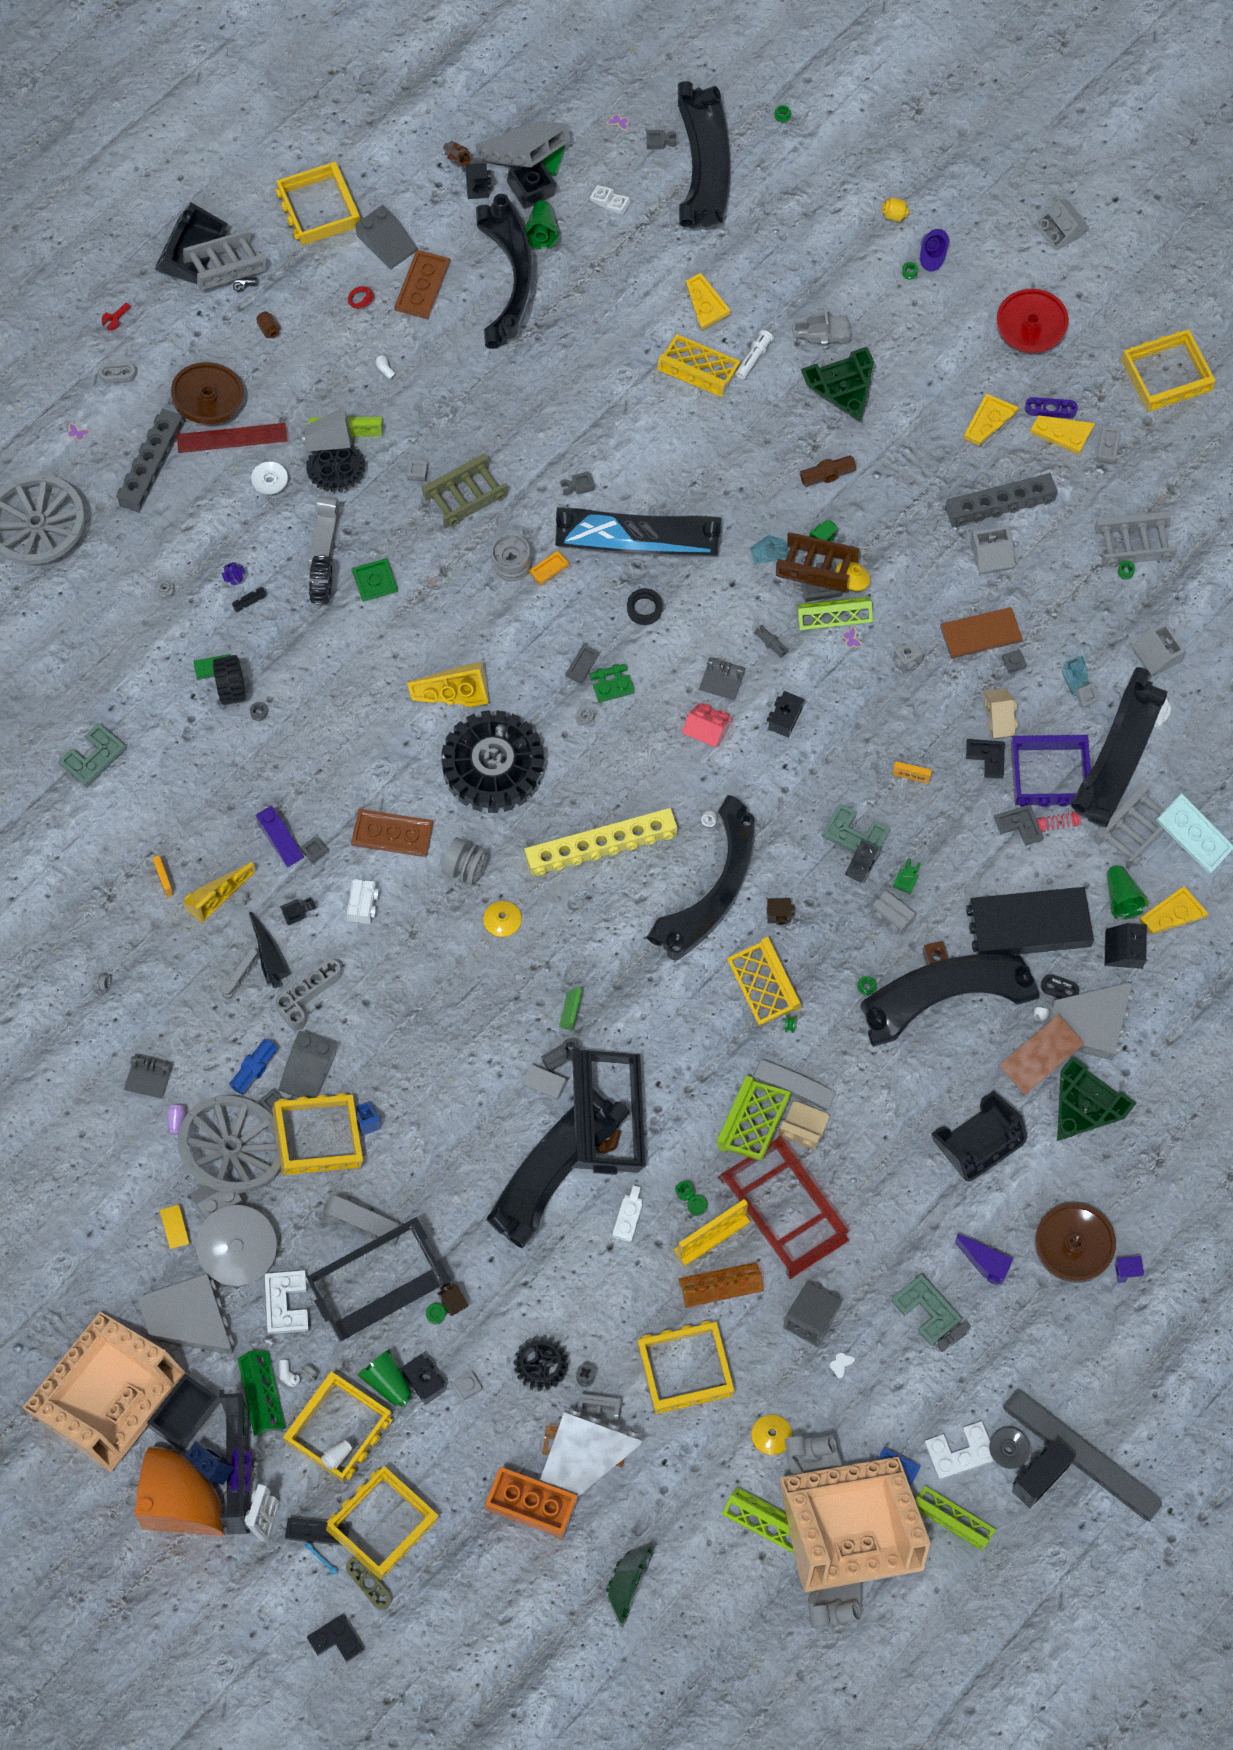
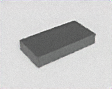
(582, 664)

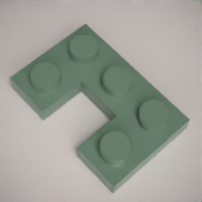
(88, 769)
(840, 833)
(941, 1313)

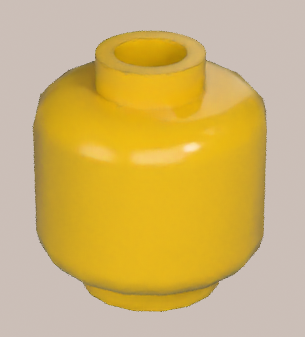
(895, 209)

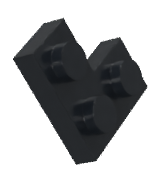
(991, 752)
(339, 1634)

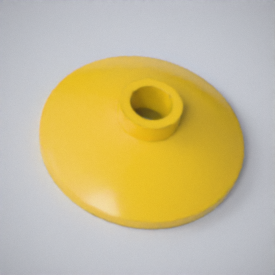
(859, 576)
(502, 927)
(770, 1444)

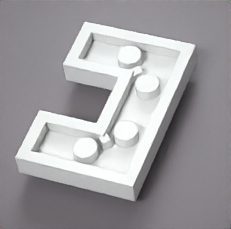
(277, 1288)
(951, 1464)
(262, 1512)

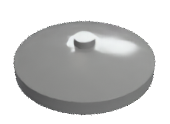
(236, 1245)

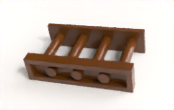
(812, 575)

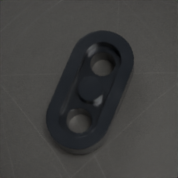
(1060, 985)

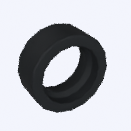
(641, 619)

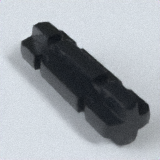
(249, 599)

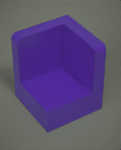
(1128, 1268)

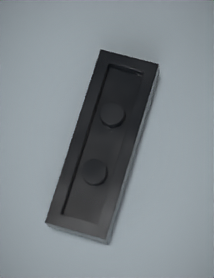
(312, 1531)

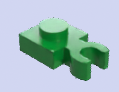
(907, 878)

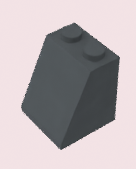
(812, 1313)

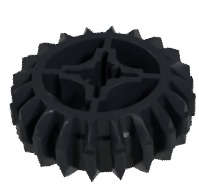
(320, 580)
(532, 1365)

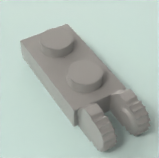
(239, 974)

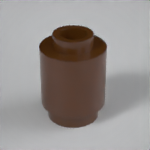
(268, 324)

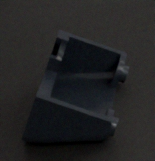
(191, 228)
(983, 1138)

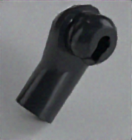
(240, 284)

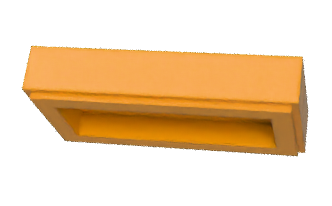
(548, 567)
(911, 772)
(162, 876)

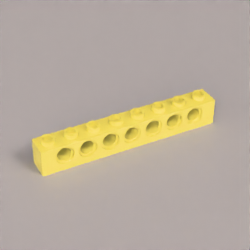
(607, 834)

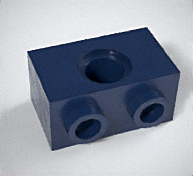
(209, 1463)

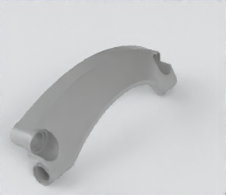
(838, 1603)

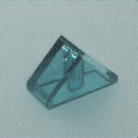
(769, 550)
(1075, 673)

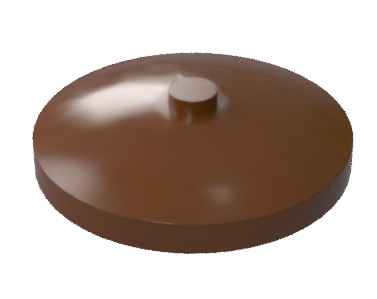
(207, 393)
(1075, 1242)

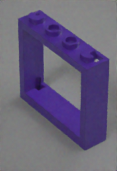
(1047, 742)

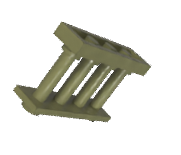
(463, 474)

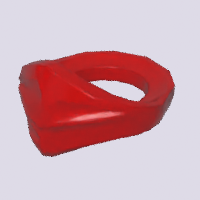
(366, 300)

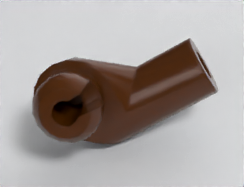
(609, 1145)

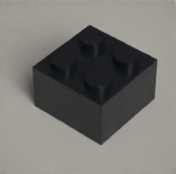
(531, 184)

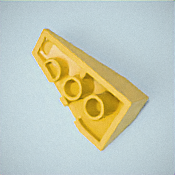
(459, 685)
(210, 897)

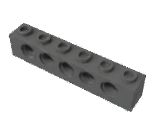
(1025, 488)
(135, 499)

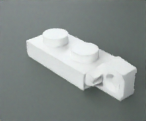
(628, 1216)

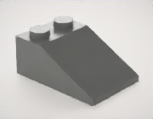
(385, 237)
(307, 1066)

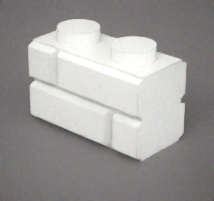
(362, 901)

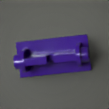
(234, 1483)

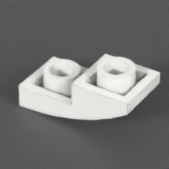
(607, 199)

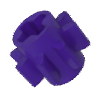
(233, 573)

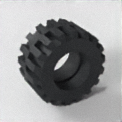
(229, 679)

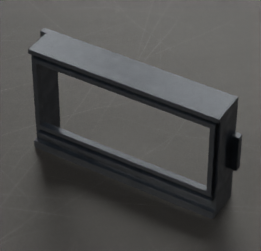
(585, 1116)
(390, 1302)
(236, 1437)

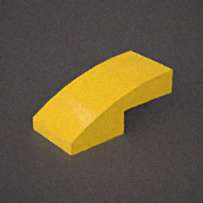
(174, 1226)

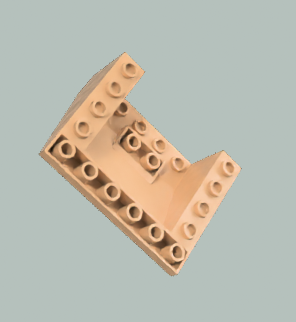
(105, 1390)
(854, 1524)

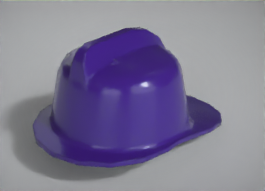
(933, 249)

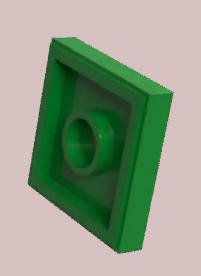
(374, 580)

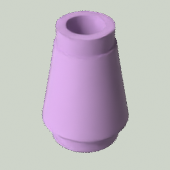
(175, 1118)

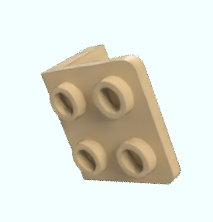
(804, 1125)

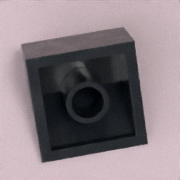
(1126, 946)

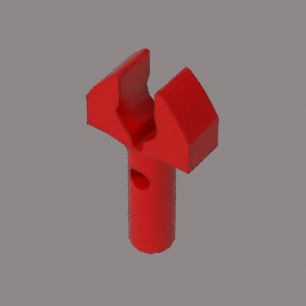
(114, 317)

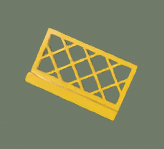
(693, 374)
(780, 978)
(712, 1233)

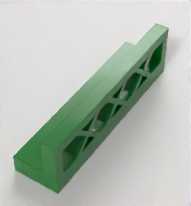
(256, 1392)

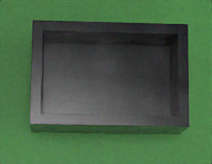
(183, 1412)
(1042, 1472)

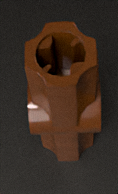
(457, 153)
(828, 470)

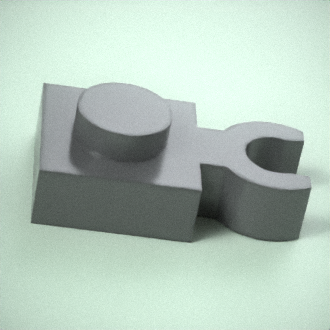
(656, 139)
(580, 482)
(956, 1333)

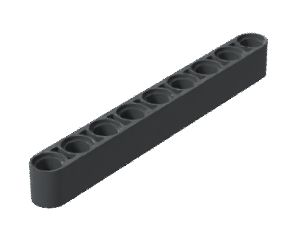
(1086, 1458)

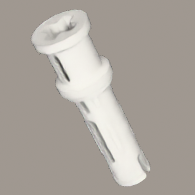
(757, 348)

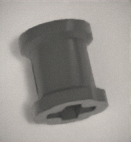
(582, 1381)

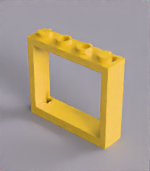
(310, 177)
(1176, 394)
(316, 1164)
(694, 1398)
(314, 1404)
(361, 1493)

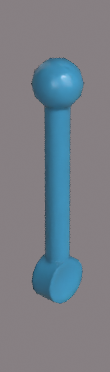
(333, 1570)

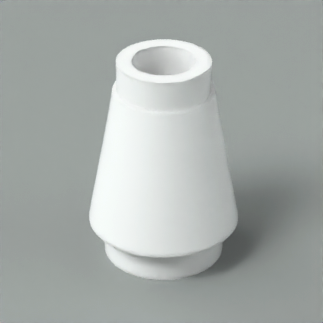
(336, 1454)

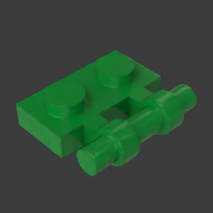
(612, 688)

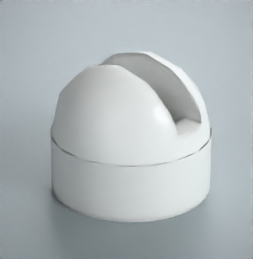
(705, 818)
(1041, 1014)

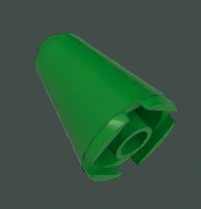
(541, 226)
(1124, 894)
(387, 1379)

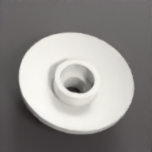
(269, 471)

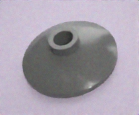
(1015, 1441)

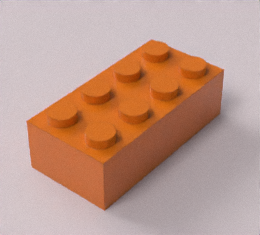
(531, 1502)

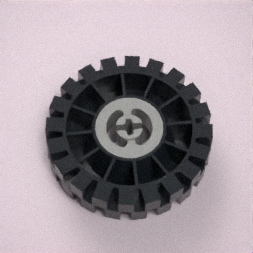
(501, 782)

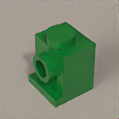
(825, 531)

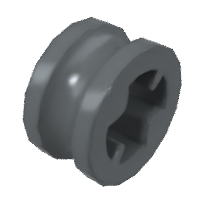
(258, 705)

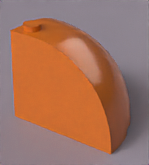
(176, 1496)

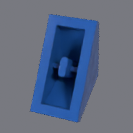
(367, 1118)

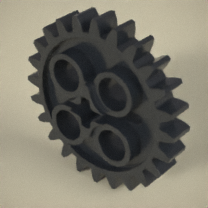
(321, 468)

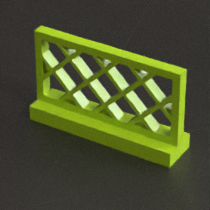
(738, 1111)

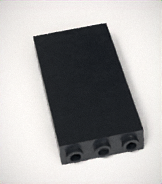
(1030, 922)

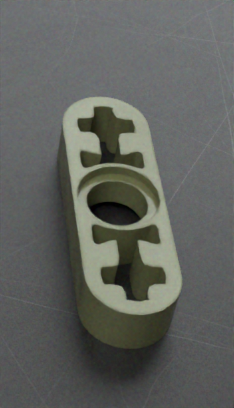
(382, 1592)

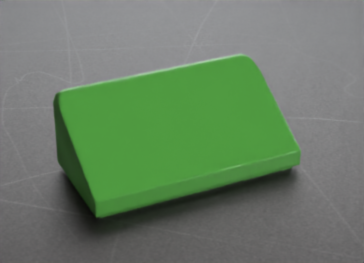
(571, 1009)

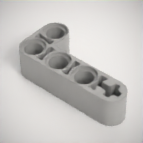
(325, 527)
(311, 991)
(356, 1218)

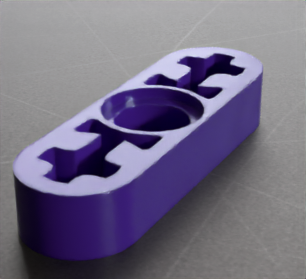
(1064, 413)

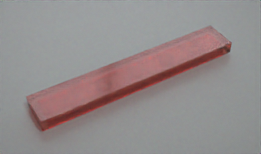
(231, 437)

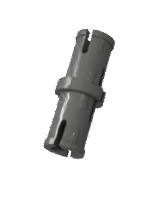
(771, 641)

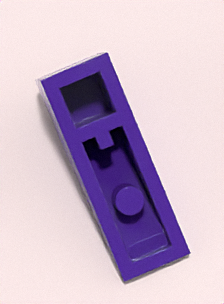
(278, 836)
(987, 1261)

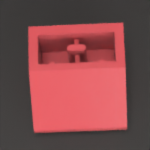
(707, 724)

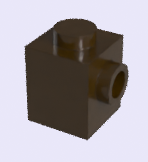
(779, 911)
(452, 1298)

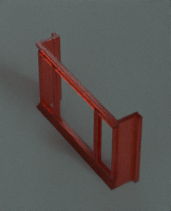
(795, 1267)

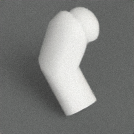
(383, 366)
(286, 1376)

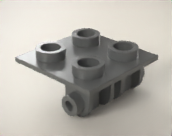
(722, 678)
(148, 1076)

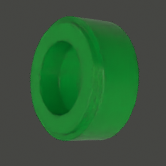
(697, 1205)
(435, 1313)

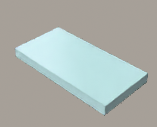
(1194, 833)

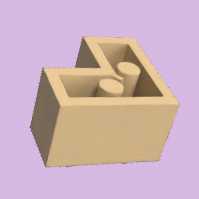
(1000, 709)

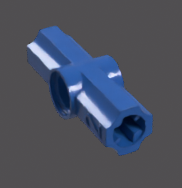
(253, 1066)

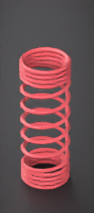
(1074, 817)

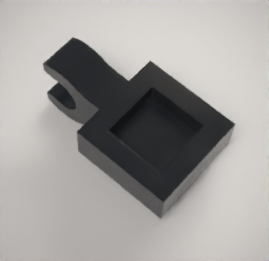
(295, 910)

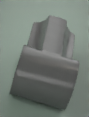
(557, 1056)

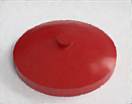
(1032, 320)

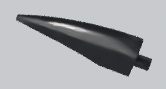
(271, 960)

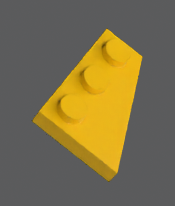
(706, 302)
(988, 419)
(1063, 432)
(1173, 912)

